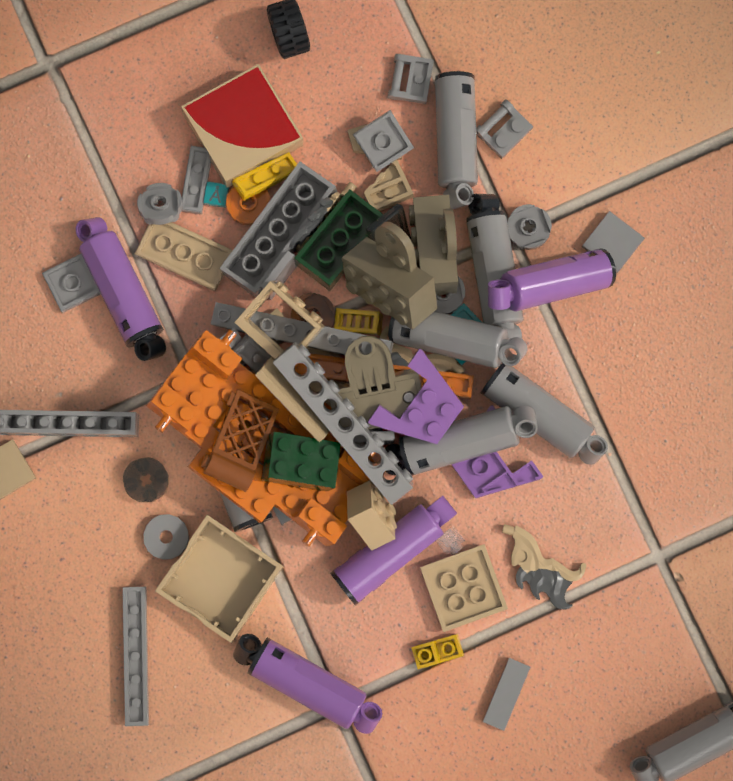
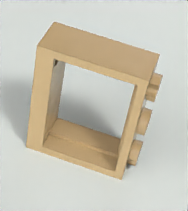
(295, 303)

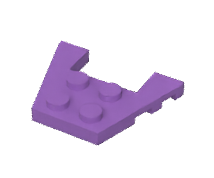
(429, 411)
(491, 475)

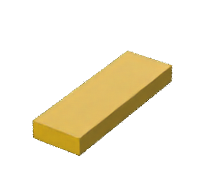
(264, 176)

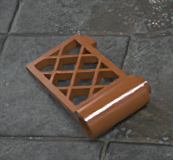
(234, 469)

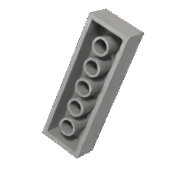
(276, 227)

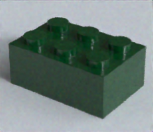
(301, 461)

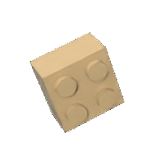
(371, 515)

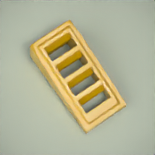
(377, 322)

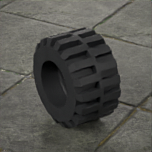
(288, 28)

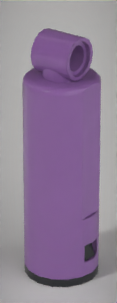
(552, 281)
(414, 533)

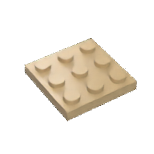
(463, 588)

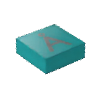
(215, 194)

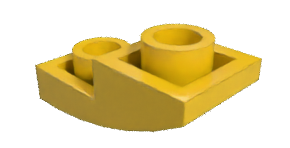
(437, 651)

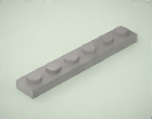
(135, 656)

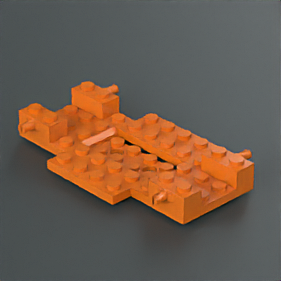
(195, 405)

